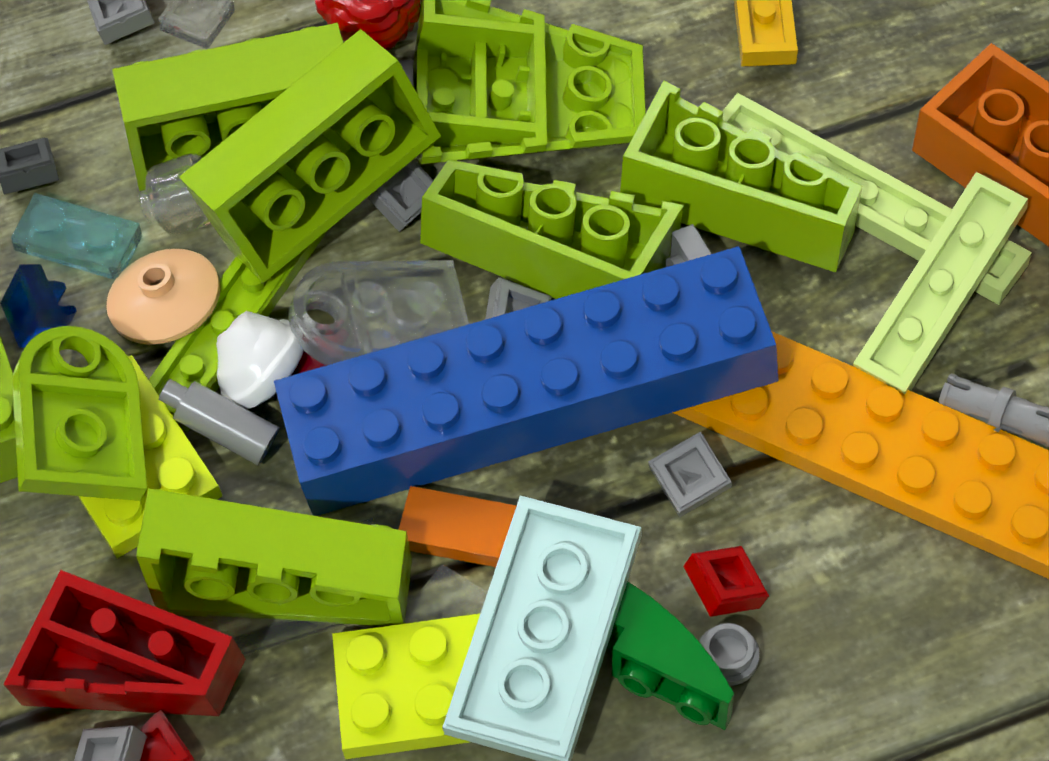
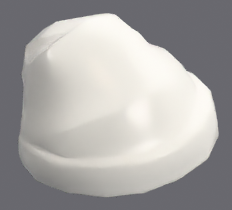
(253, 356)

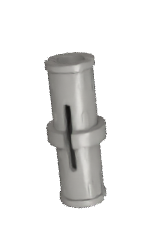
(997, 408)

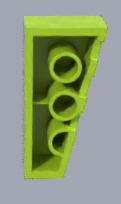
(739, 182)
(270, 562)

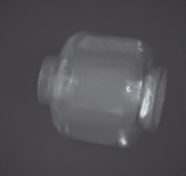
(168, 199)

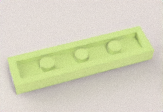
(941, 283)

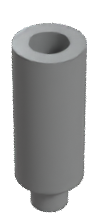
(220, 420)

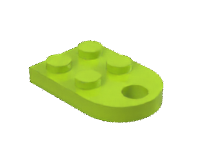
(78, 424)

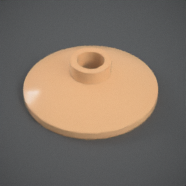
(163, 296)

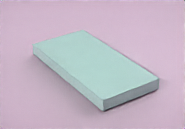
(543, 631)

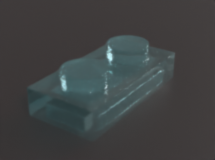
(76, 236)

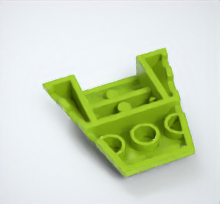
(521, 84)

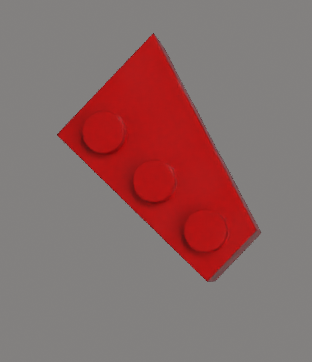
(121, 655)

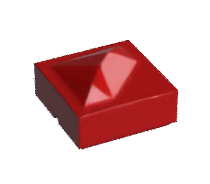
(726, 581)

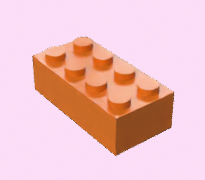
(995, 125)

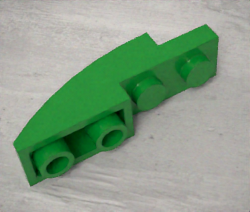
(665, 661)

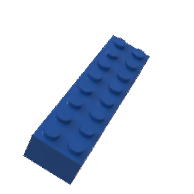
(527, 381)

